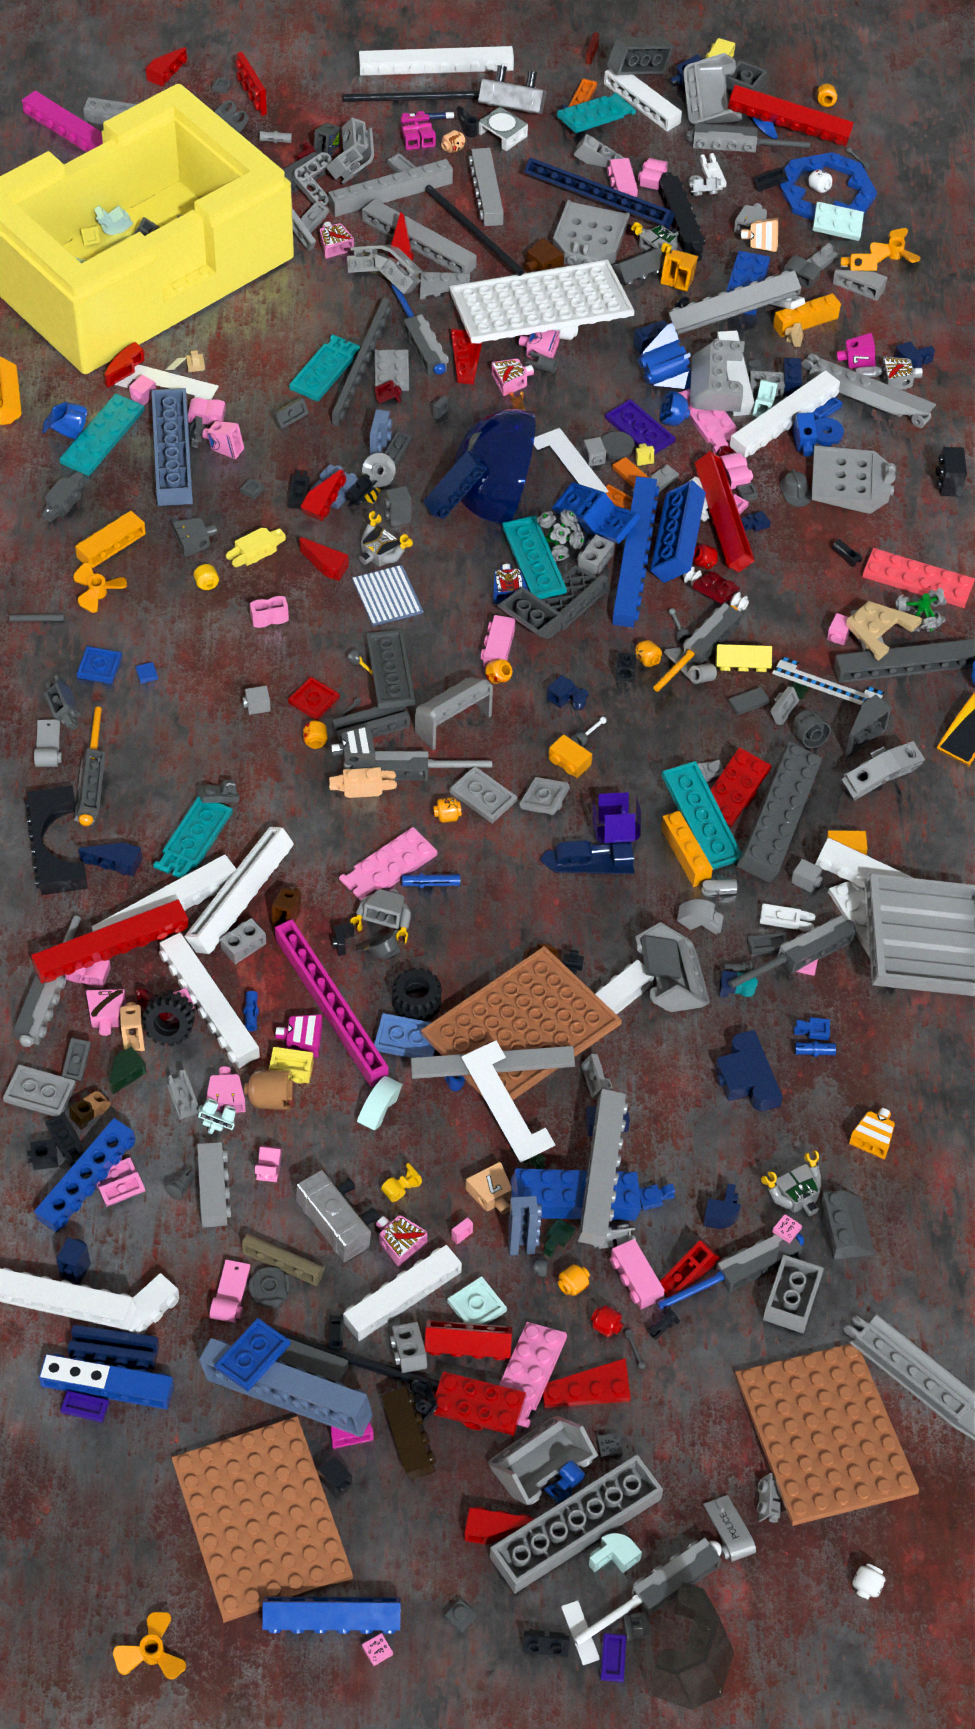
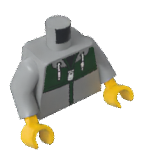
(656, 238)
(797, 1188)

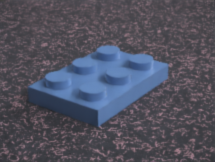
(403, 1037)

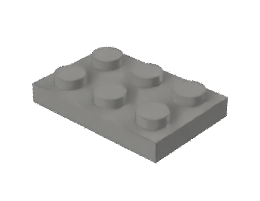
(392, 366)
(483, 794)
(39, 1091)

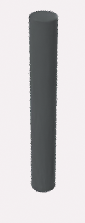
(36, 617)

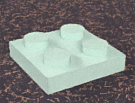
(477, 1303)

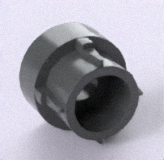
(811, 729)

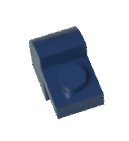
(917, 357)
(723, 1213)

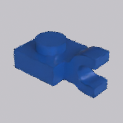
(816, 1027)
(652, 1197)

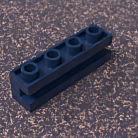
(455, 485)
(114, 1347)

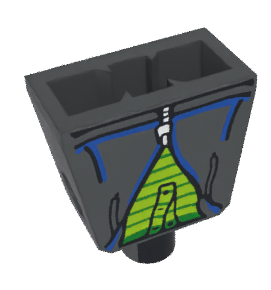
(327, 138)

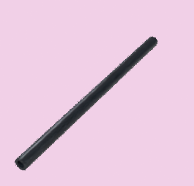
(411, 96)
(474, 230)
(365, 1363)

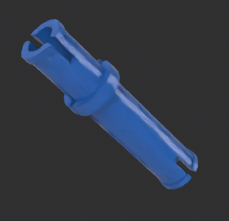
(430, 880)

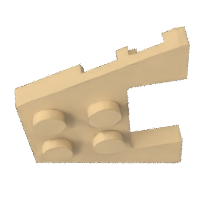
(874, 620)

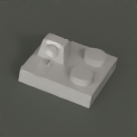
(544, 796)

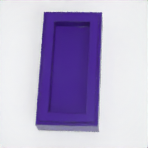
(84, 1406)
(613, 1657)

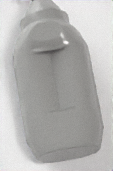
(870, 371)

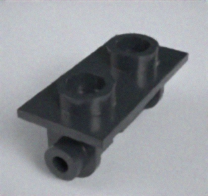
(357, 495)
(424, 1398)
(537, 1642)

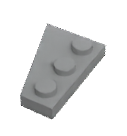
(436, 282)

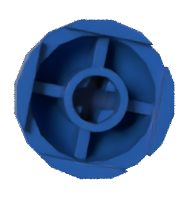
(674, 410)

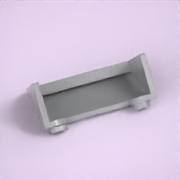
(708, 90)

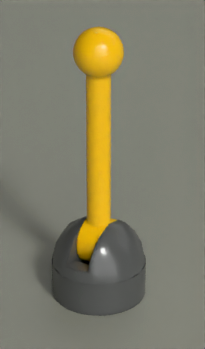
(355, 658)

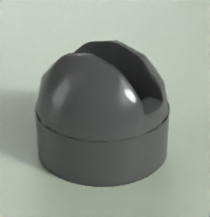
(540, 1268)

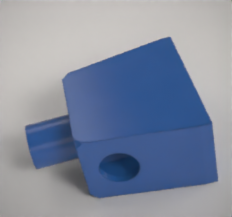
(807, 438)

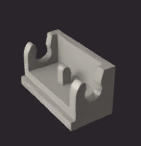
(182, 1095)

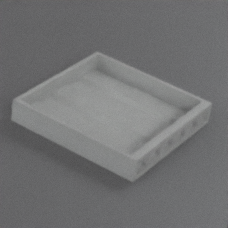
(921, 934)

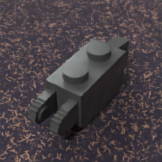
(63, 496)
(62, 702)

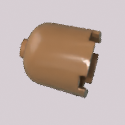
(270, 1089)

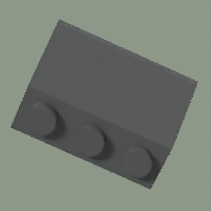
(639, 266)
(532, 613)
(846, 1225)

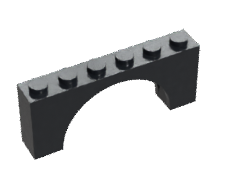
(53, 873)

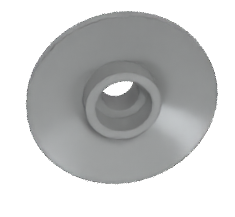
(374, 463)

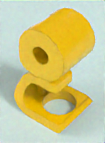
(395, 1189)

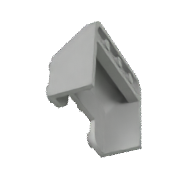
(708, 377)
(450, 703)
(690, 989)
(540, 1456)

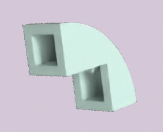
(381, 1097)

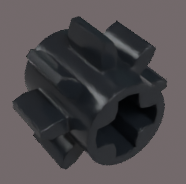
(573, 961)

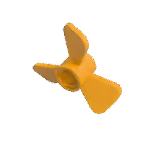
(895, 248)
(96, 586)
(131, 1656)

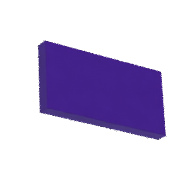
(640, 426)

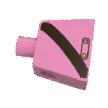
(105, 1009)

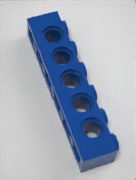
(60, 1195)

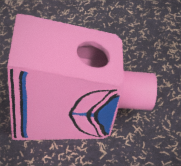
(541, 342)
(225, 438)

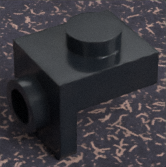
(340, 932)

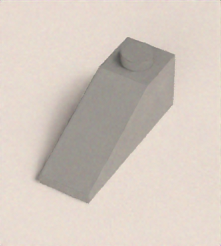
(862, 282)

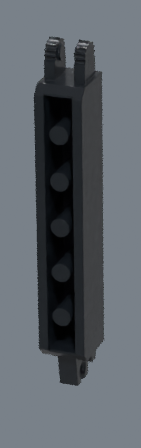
(685, 221)

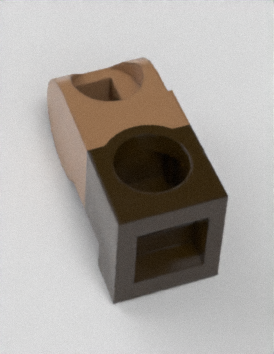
(88, 1109)

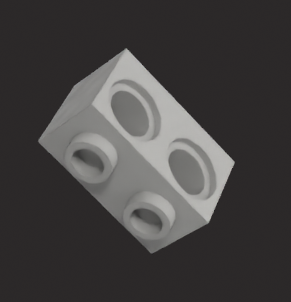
(755, 380)
(596, 555)
(244, 943)
(409, 1347)

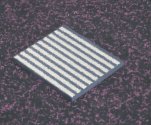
(387, 595)

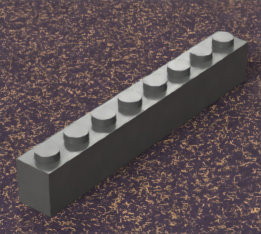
(905, 661)

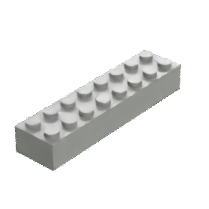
(575, 1523)

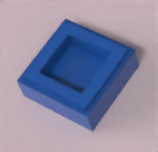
(146, 672)

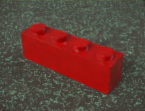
(468, 1339)

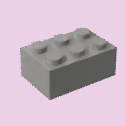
(793, 1294)

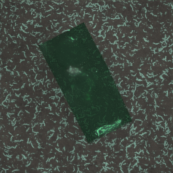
(126, 1069)

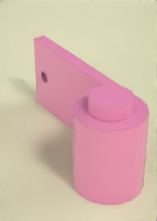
(227, 1303)

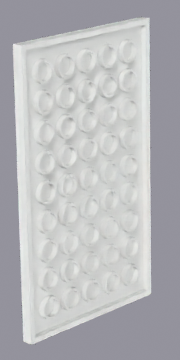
(541, 301)

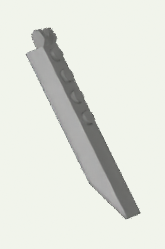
(868, 389)
(915, 1372)

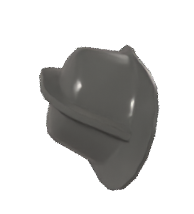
(796, 489)
(383, 946)

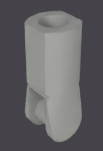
(715, 887)

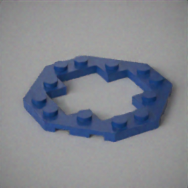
(859, 181)

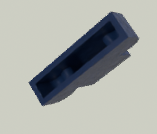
(748, 1073)

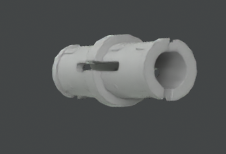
(275, 137)

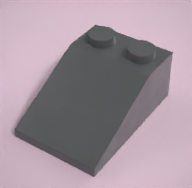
(869, 724)

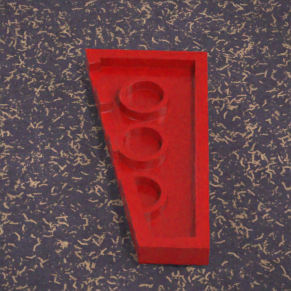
(465, 356)

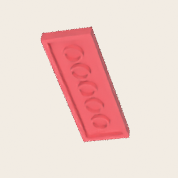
(917, 576)

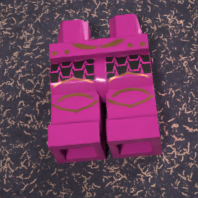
(417, 129)

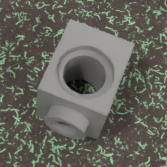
(594, 451)

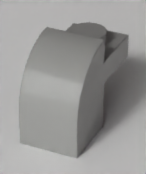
(698, 913)

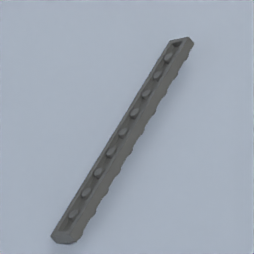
(360, 363)

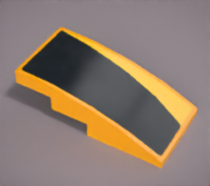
(960, 737)

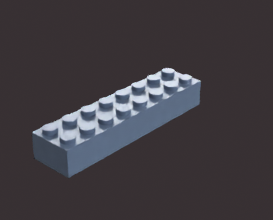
(171, 447)
(297, 1392)

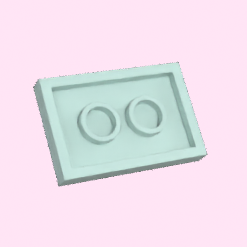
(838, 221)

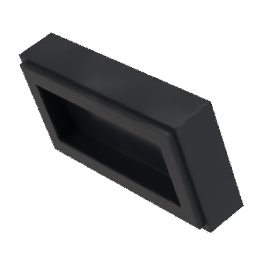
(771, 179)

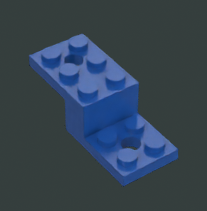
(596, 512)

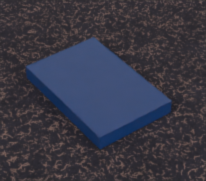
(252, 1354)

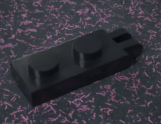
(298, 490)

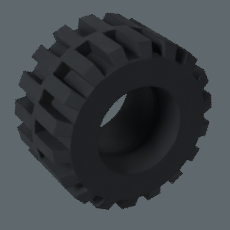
(416, 981)
(171, 1004)

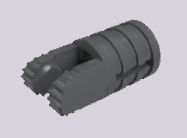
(544, 363)

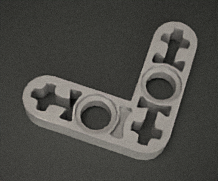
(308, 179)

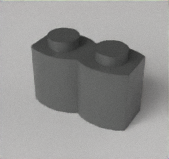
(806, 272)

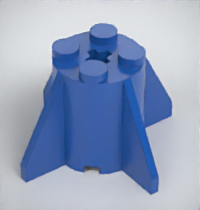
(666, 361)

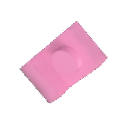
(269, 1163)

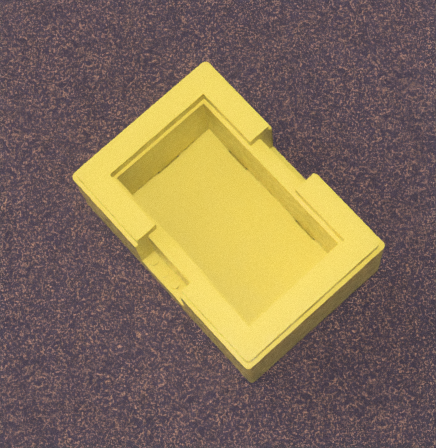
(154, 164)

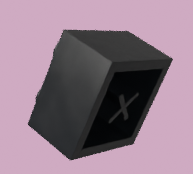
(951, 471)

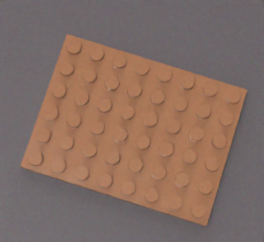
(524, 1009)
(826, 1434)
(261, 1518)

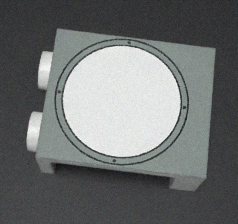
(504, 125)

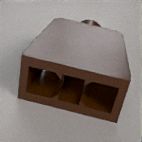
(543, 257)
(287, 901)

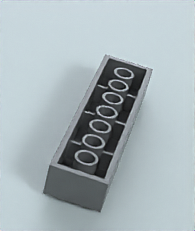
(779, 812)

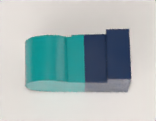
(746, 989)

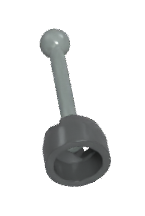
(682, 631)

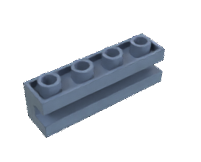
(524, 1224)

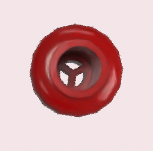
(705, 556)
(607, 1321)

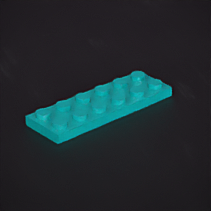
(102, 434)
(534, 557)
(702, 814)

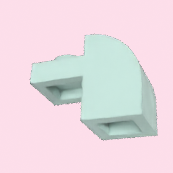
(113, 222)
(765, 398)
(615, 1548)

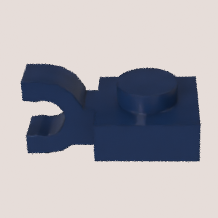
(756, 521)

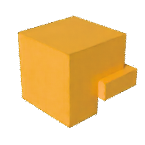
(679, 270)

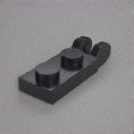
(64, 1137)

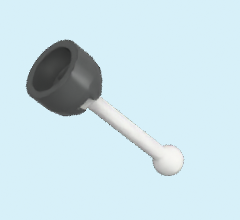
(581, 737)

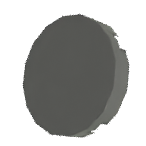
(618, 445)
(269, 1287)

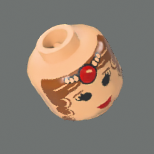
(453, 141)

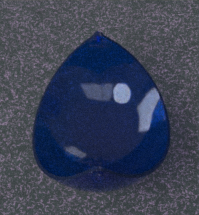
(505, 447)

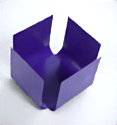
(618, 823)

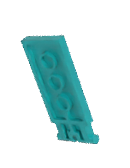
(595, 112)
(324, 368)
(193, 838)

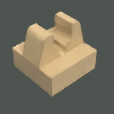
(795, 334)
(195, 362)

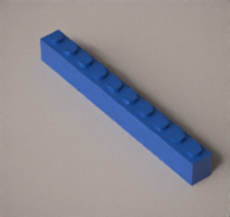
(635, 553)

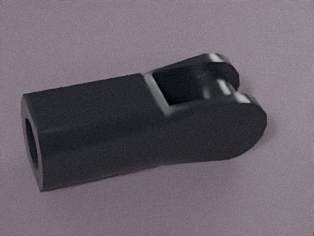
(847, 553)
(335, 1336)

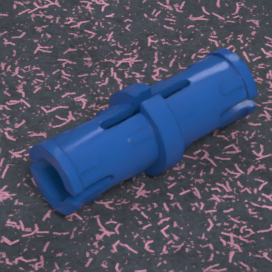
(251, 1010)
(815, 1048)

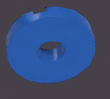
(833, 426)

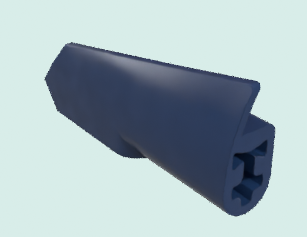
(588, 858)

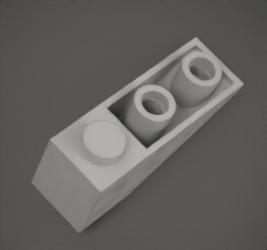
(594, 152)

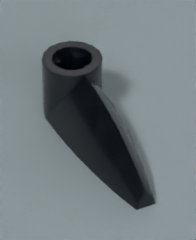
(468, 123)

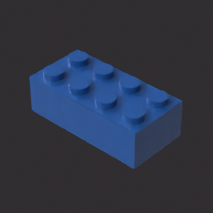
(747, 269)

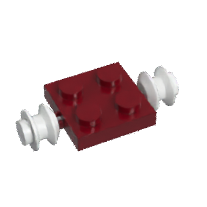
(716, 588)

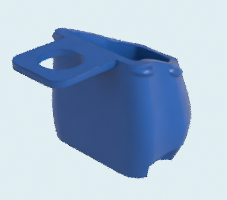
(66, 419)

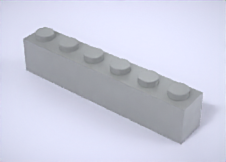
(486, 187)

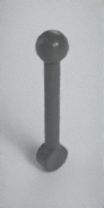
(865, 164)
(357, 702)
(629, 1335)

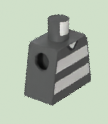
(356, 747)

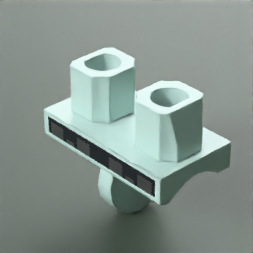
(216, 1120)

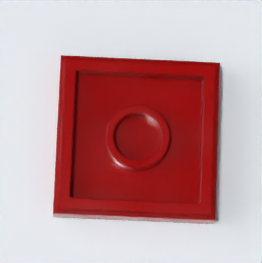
(313, 698)

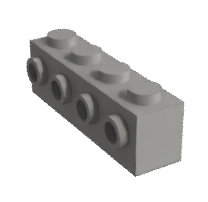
(101, 110)
(212, 1184)

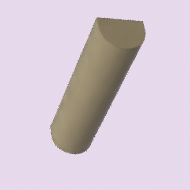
(282, 1259)

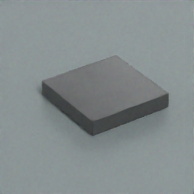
(661, 957)

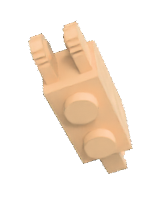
(363, 782)

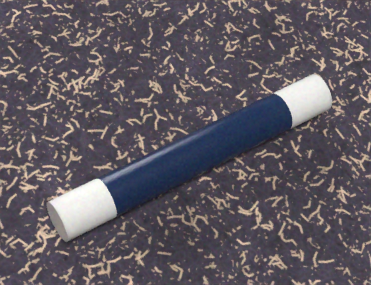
(441, 115)

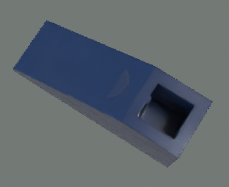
(116, 857)

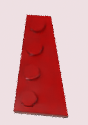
(594, 1386)

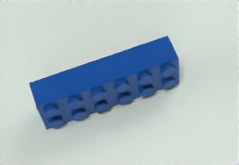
(678, 531)
(563, 1192)

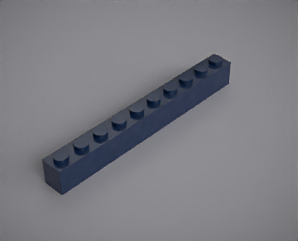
(599, 193)

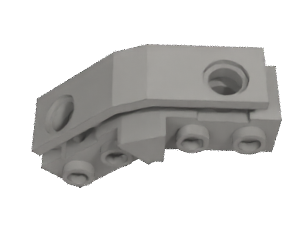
(356, 147)
(391, 268)
(882, 768)

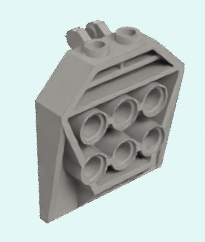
(589, 233)
(852, 478)

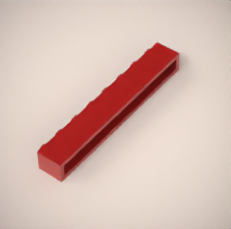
(790, 115)
(724, 512)
(109, 941)

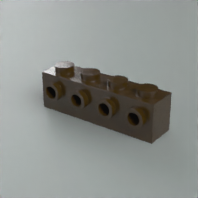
(409, 1434)

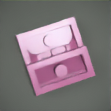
(120, 1183)

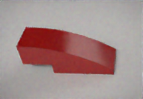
(124, 364)

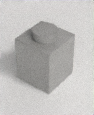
(257, 700)
(807, 876)

